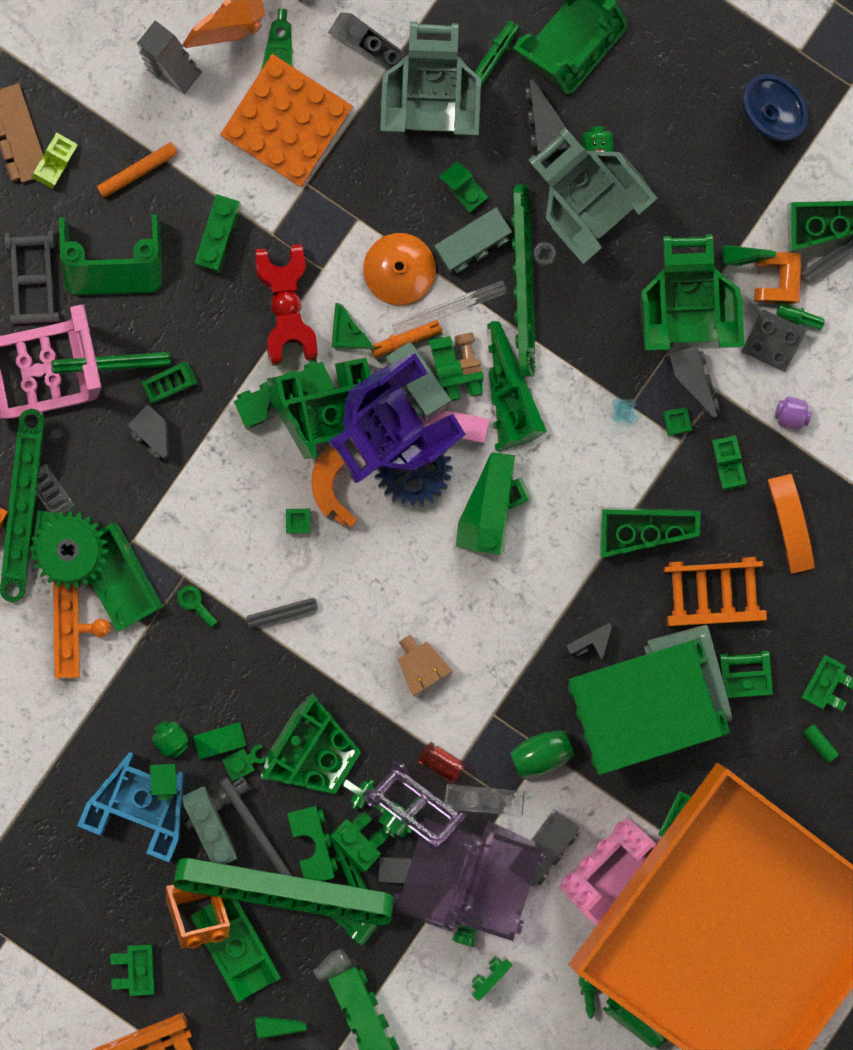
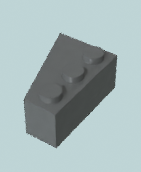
(554, 836)

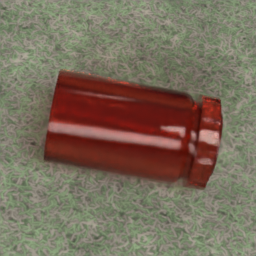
(441, 762)

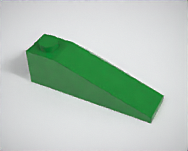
(487, 510)

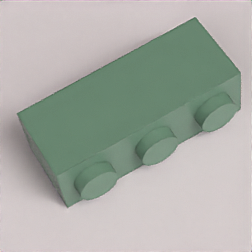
(473, 241)
(425, 392)
(209, 826)

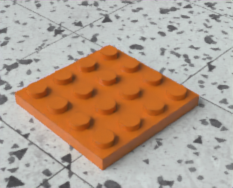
(286, 120)

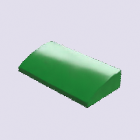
(123, 583)

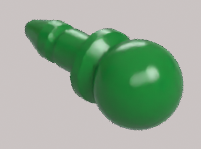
(589, 992)

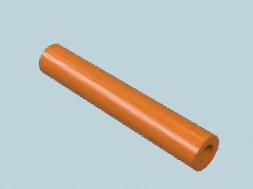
(137, 170)

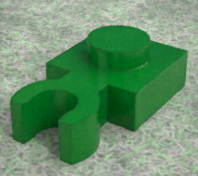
(240, 763)

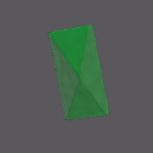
(219, 740)

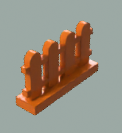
(152, 1036)

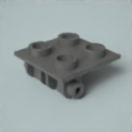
(774, 340)

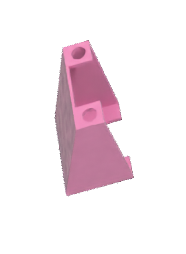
(607, 870)

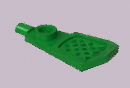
(279, 43)

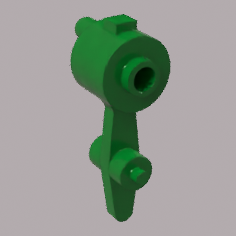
(391, 823)

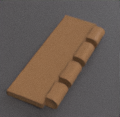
(21, 137)

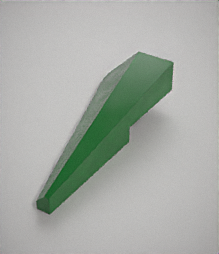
(516, 411)

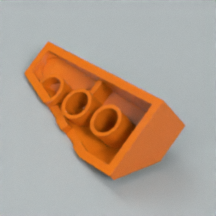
(229, 23)

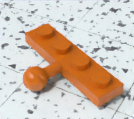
(68, 631)

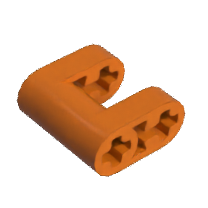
(789, 280)

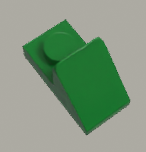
(463, 187)

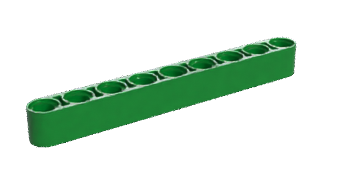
(283, 891)

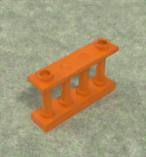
(703, 614)

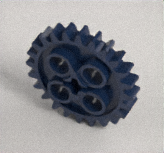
(428, 482)

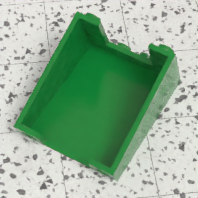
(646, 707)

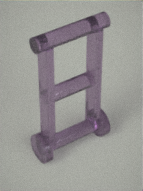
(400, 772)

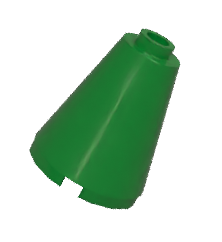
(634, 1024)

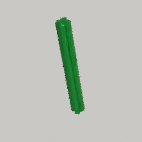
(112, 362)

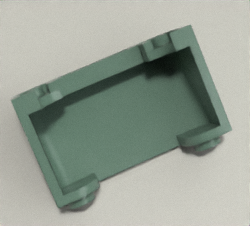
(709, 669)

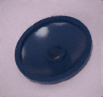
(774, 107)

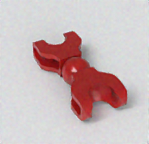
(286, 304)

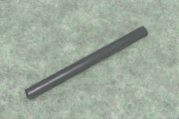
(254, 827)

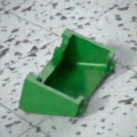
(573, 41)

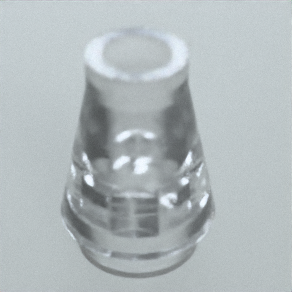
(332, 965)

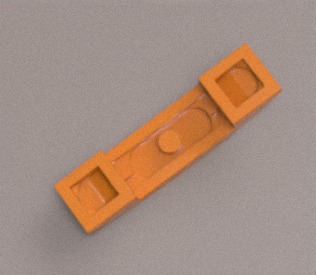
(792, 523)

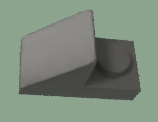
(597, 638)

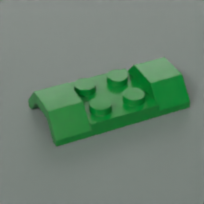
(242, 955)

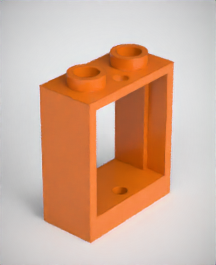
(196, 938)

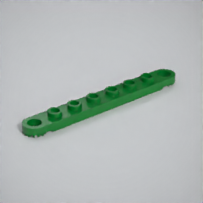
(524, 280)
(22, 505)

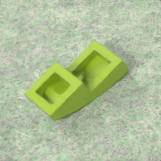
(54, 160)

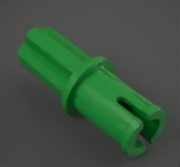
(798, 317)

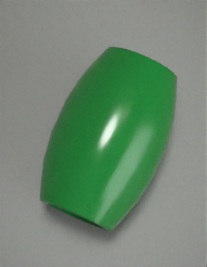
(542, 753)

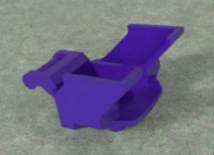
(386, 425)

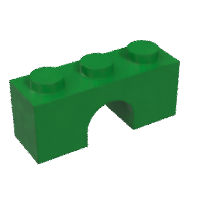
(217, 233)
(309, 823)

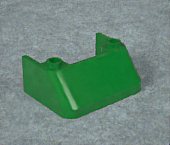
(116, 275)

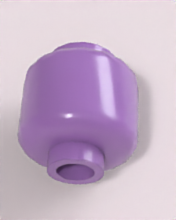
(792, 413)

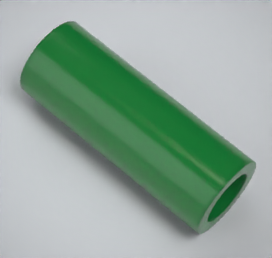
(820, 743)

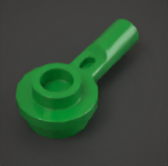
(190, 598)

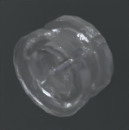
(537, 252)

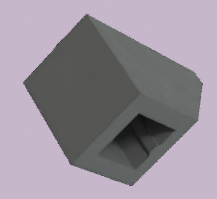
(153, 430)

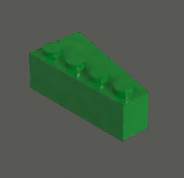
(818, 222)
(640, 528)
(361, 1010)

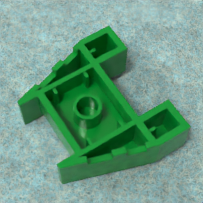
(317, 415)

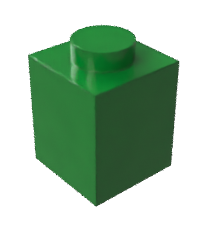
(164, 781)

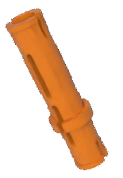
(414, 336)

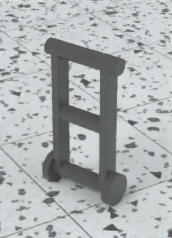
(11, 245)

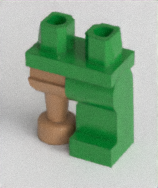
(454, 372)

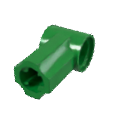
(357, 930)

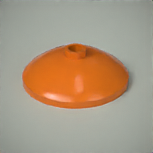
(399, 286)

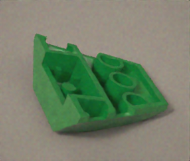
(311, 750)

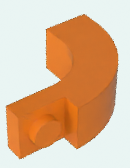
(323, 478)

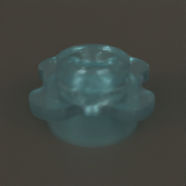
(629, 405)

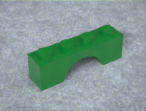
(255, 406)

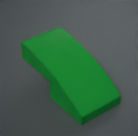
(729, 463)

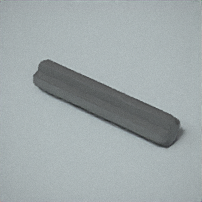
(828, 261)
(282, 612)

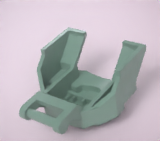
(431, 87)
(589, 193)

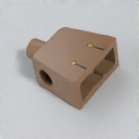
(421, 665)

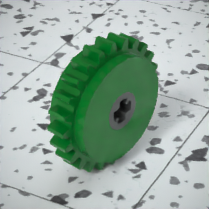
(71, 567)

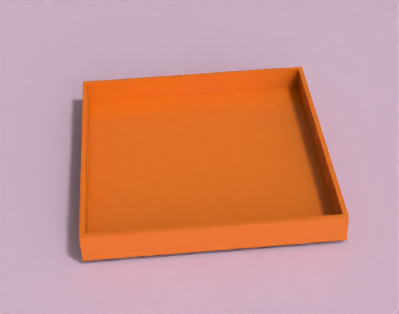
(729, 928)

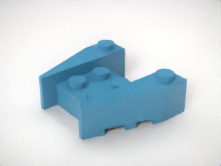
(129, 796)

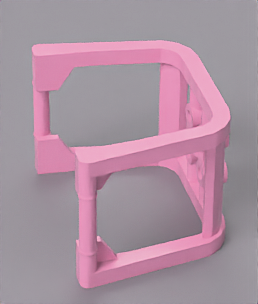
(88, 380)

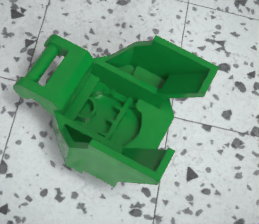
(691, 300)

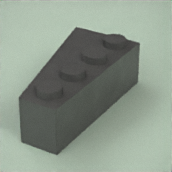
(167, 58)

